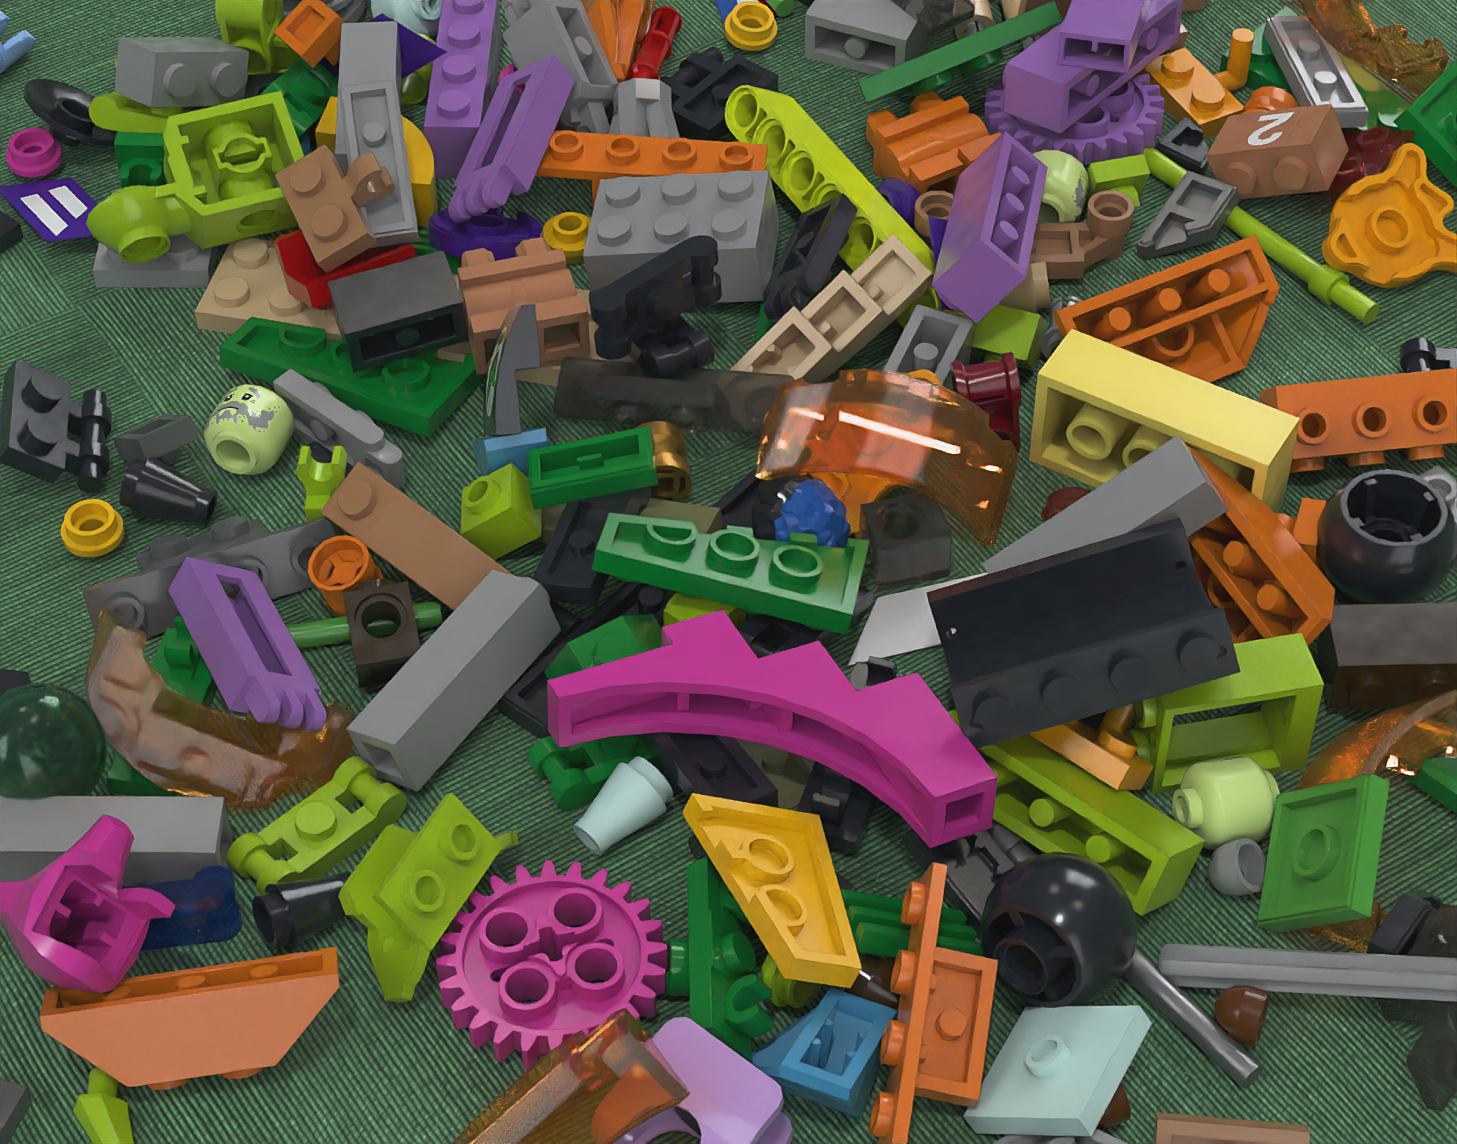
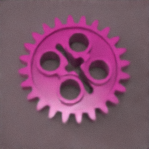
(549, 960)

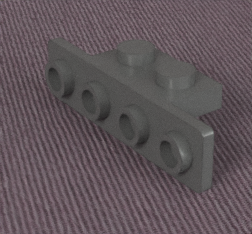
(276, 557)

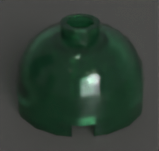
(48, 743)

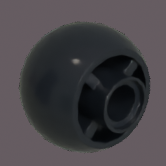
(1386, 538)
(1059, 930)

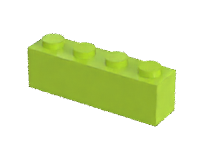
(1076, 813)

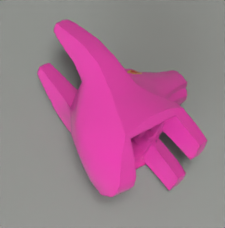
(76, 919)

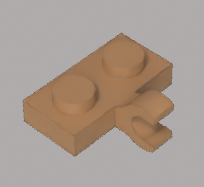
(330, 203)

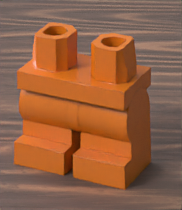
(929, 143)

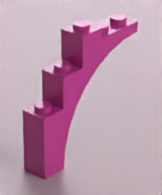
(711, 683)

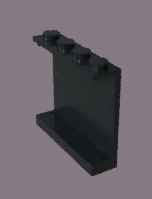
(1079, 634)

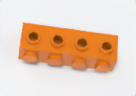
(1370, 417)

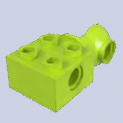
(217, 179)

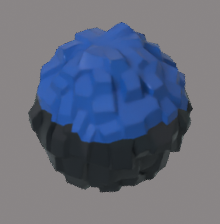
(800, 506)

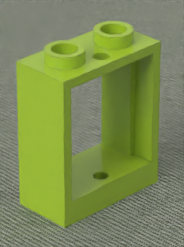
(1277, 737)

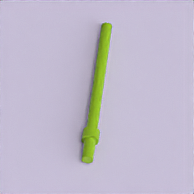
(1322, 280)

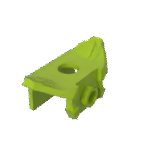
(415, 887)

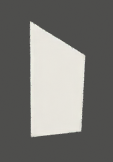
(900, 624)

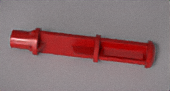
(656, 44)

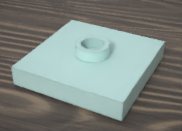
(1058, 1070)

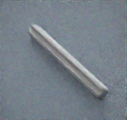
(1311, 971)

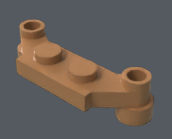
(1063, 246)

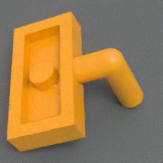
(1195, 92)
(1101, 751)

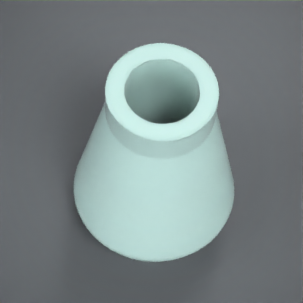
(625, 803)

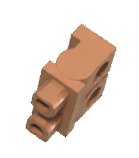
(531, 277)

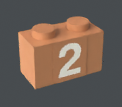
(1279, 151)

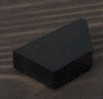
(1404, 923)

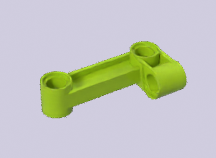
(251, 27)

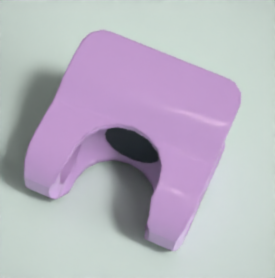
(727, 1098)

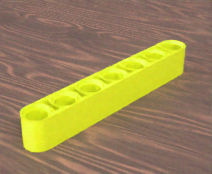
(816, 170)

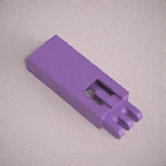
(1106, 22)
(511, 138)
(247, 646)

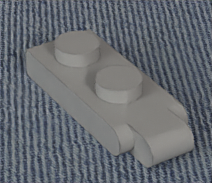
(332, 423)

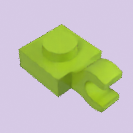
(320, 480)

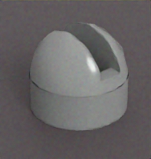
(1237, 867)

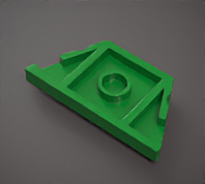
(968, 54)

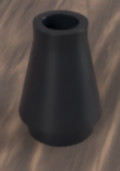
(164, 493)
(298, 910)

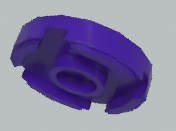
(483, 231)

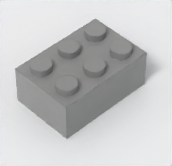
(649, 215)

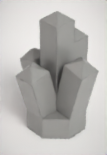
(643, 109)

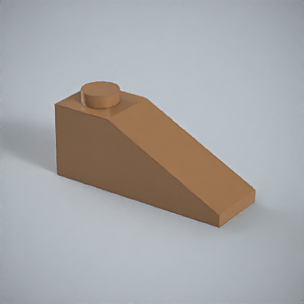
(408, 537)

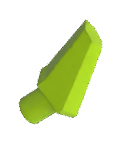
(102, 1113)

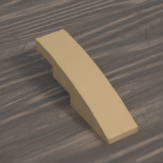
(841, 316)

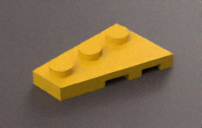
(783, 883)

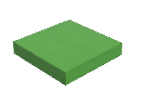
(1323, 854)

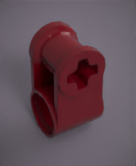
(994, 389)

